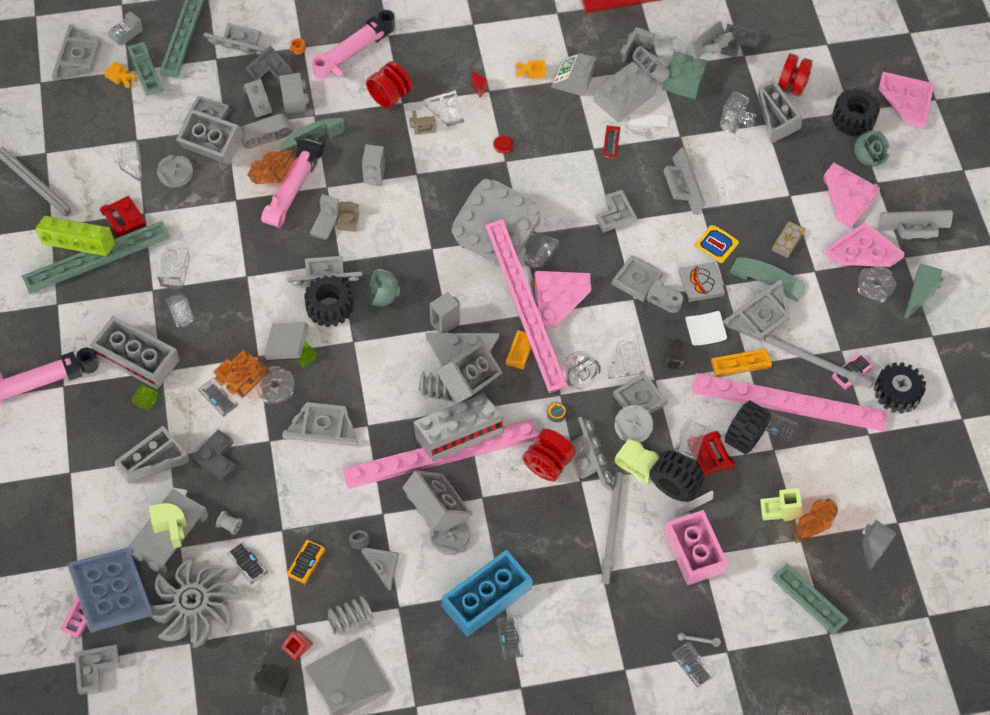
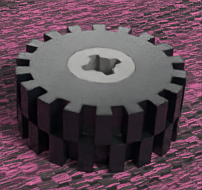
(901, 397)

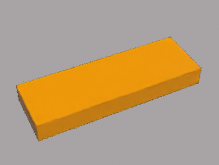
(741, 362)

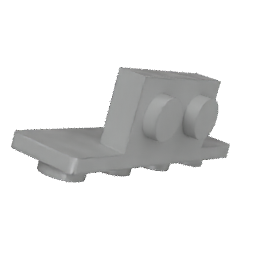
(239, 37)
(710, 40)
(684, 182)
(916, 223)
(324, 266)
(588, 455)

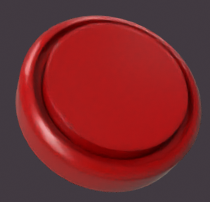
(503, 144)

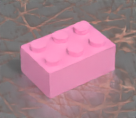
(695, 547)

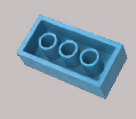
(486, 593)

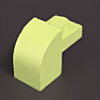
(785, 507)
(168, 517)

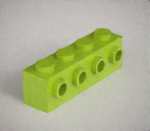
(75, 235)

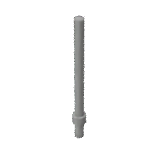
(853, 376)
(608, 561)

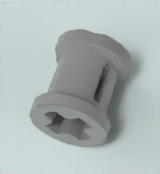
(229, 522)

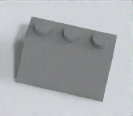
(436, 500)

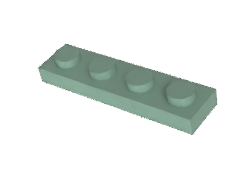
(810, 599)

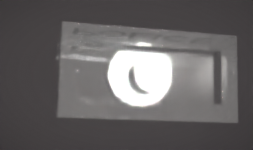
(690, 439)

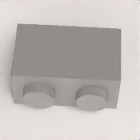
(292, 93)
(373, 164)
(445, 313)

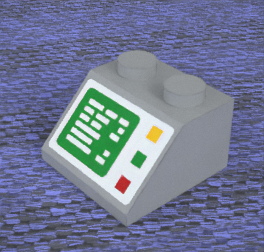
(575, 74)

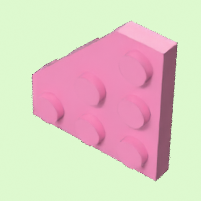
(908, 97)
(848, 194)
(864, 248)
(559, 294)

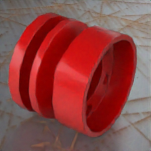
(389, 85)
(548, 454)

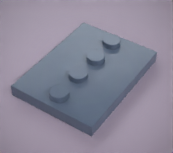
(109, 589)

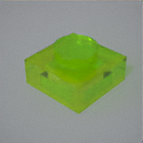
(307, 356)
(144, 397)

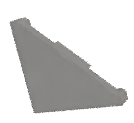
(383, 563)

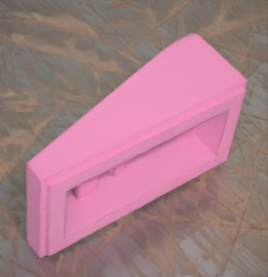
(69, 619)

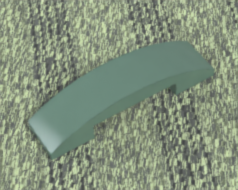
(145, 69)
(331, 127)
(769, 275)

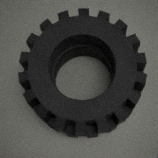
(855, 101)
(328, 288)
(747, 427)
(676, 476)

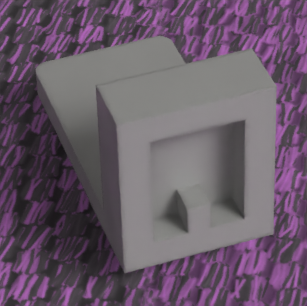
(640, 37)
(257, 98)
(327, 217)

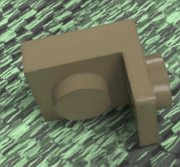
(422, 125)
(348, 216)

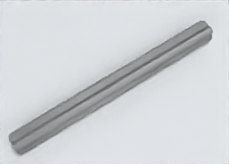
(34, 182)

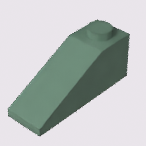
(924, 287)

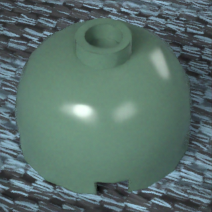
(872, 148)
(383, 288)

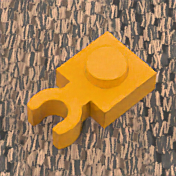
(533, 69)
(119, 73)

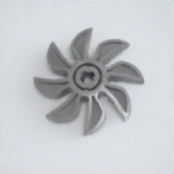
(204, 605)

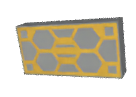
(788, 239)

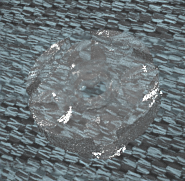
(874, 292)
(282, 392)

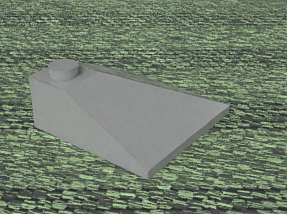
(347, 679)

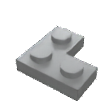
(619, 213)
(90, 662)

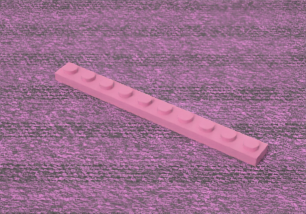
(526, 306)
(790, 402)
(419, 460)

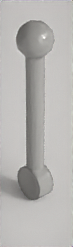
(715, 642)

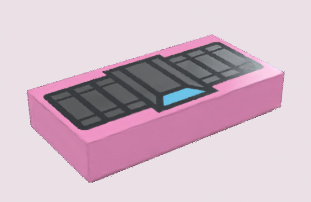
(858, 364)

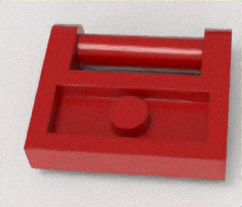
(128, 213)
(707, 459)

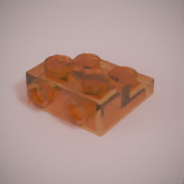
(272, 167)
(240, 374)
(816, 521)

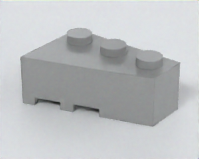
(778, 111)
(151, 456)

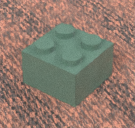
(685, 75)

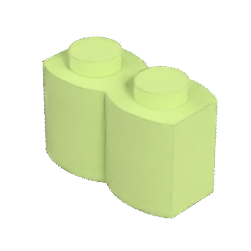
(636, 459)

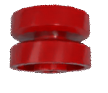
(797, 75)

